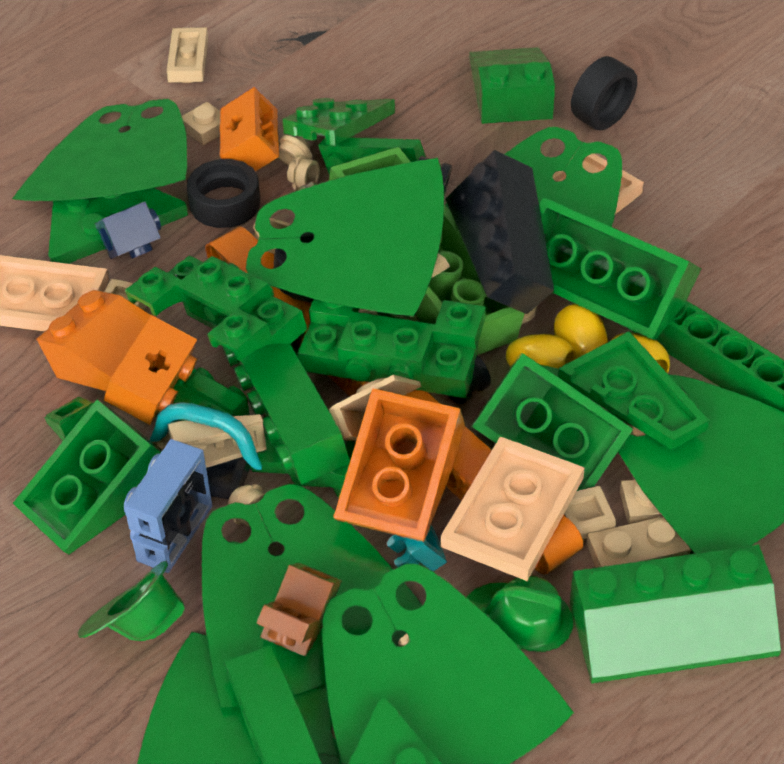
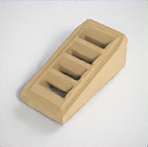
(216, 442)

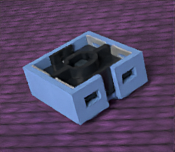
(168, 504)

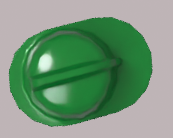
(141, 610)
(526, 612)

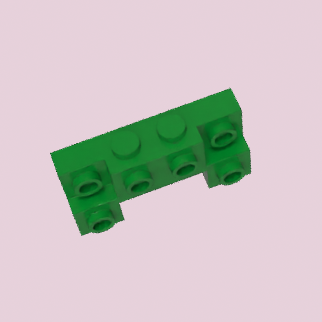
(224, 298)
(376, 346)

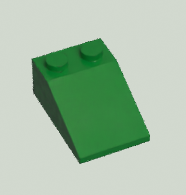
(513, 85)
(552, 418)
(87, 478)

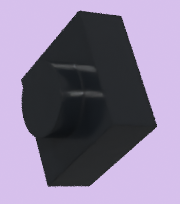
(227, 477)

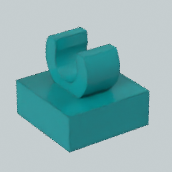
(426, 552)

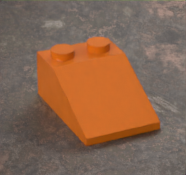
(92, 338)
(400, 464)

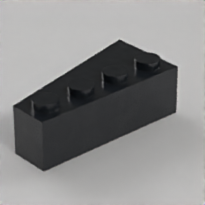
(504, 231)

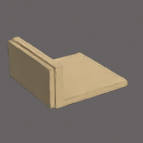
(350, 412)

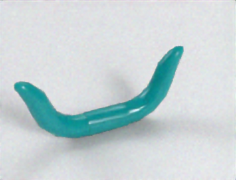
(211, 418)

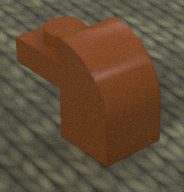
(298, 609)

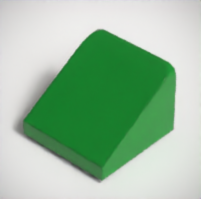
(67, 416)

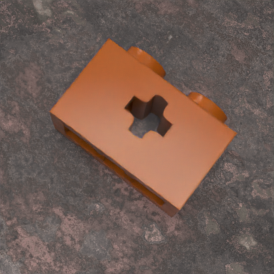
(249, 130)
(135, 385)

